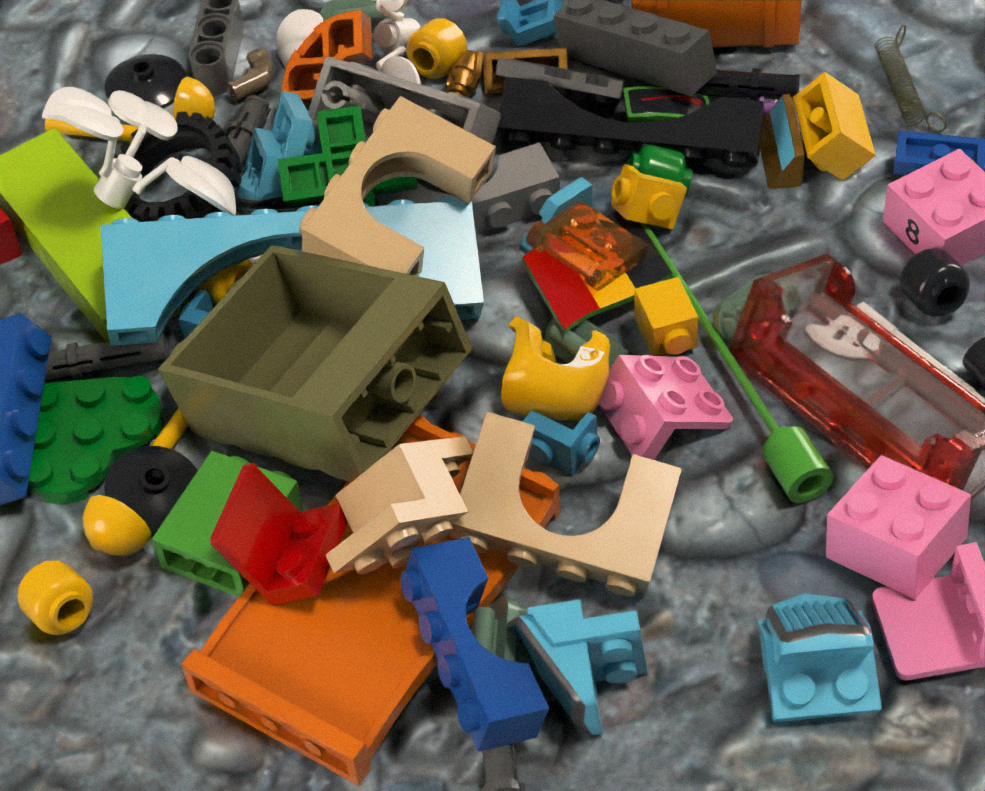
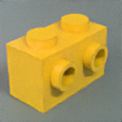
(833, 126)

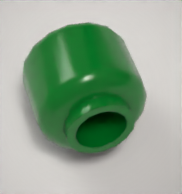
(662, 163)

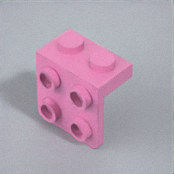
(656, 395)
(942, 626)

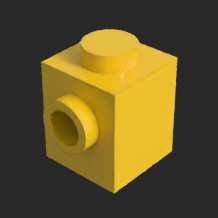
(666, 317)

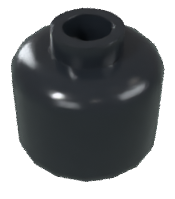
(935, 282)

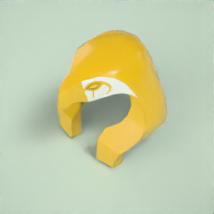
(552, 389)

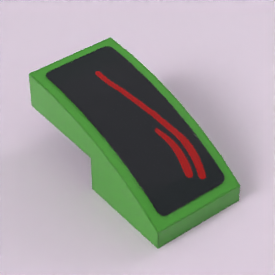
(659, 104)

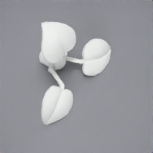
(389, 35)
(123, 174)

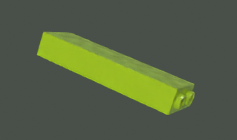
(59, 216)

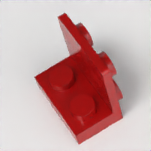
(273, 541)

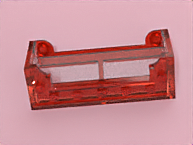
(857, 377)

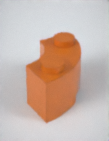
(340, 37)

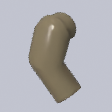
(256, 78)

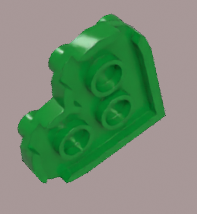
(86, 430)

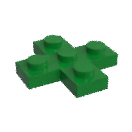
(307, 176)

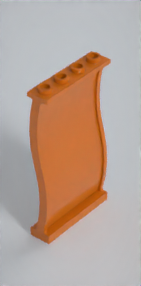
(342, 663)

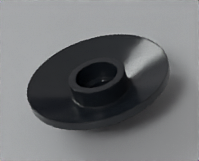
(148, 77)
(128, 482)

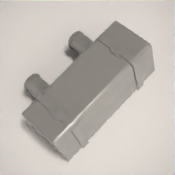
(354, 84)

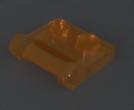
(588, 244)

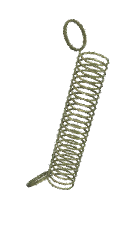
(898, 86)

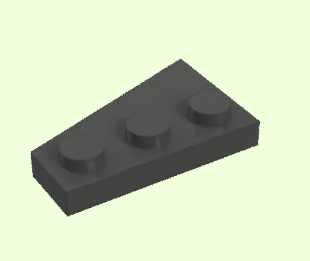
(599, 87)

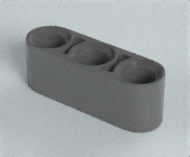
(216, 43)

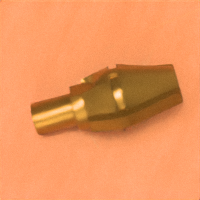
(465, 74)

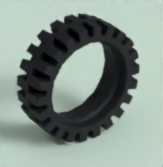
(191, 133)

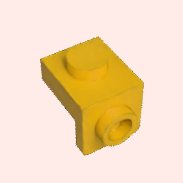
(647, 198)

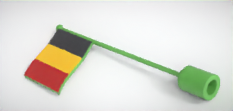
(572, 301)

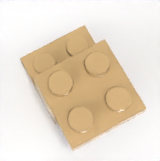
(401, 504)

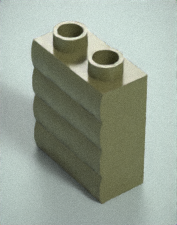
(317, 360)

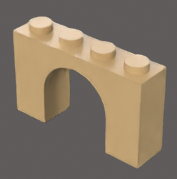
(403, 144)
(616, 553)

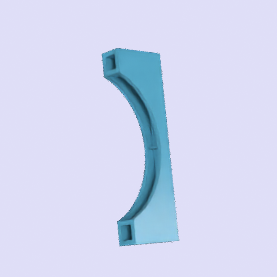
(163, 261)

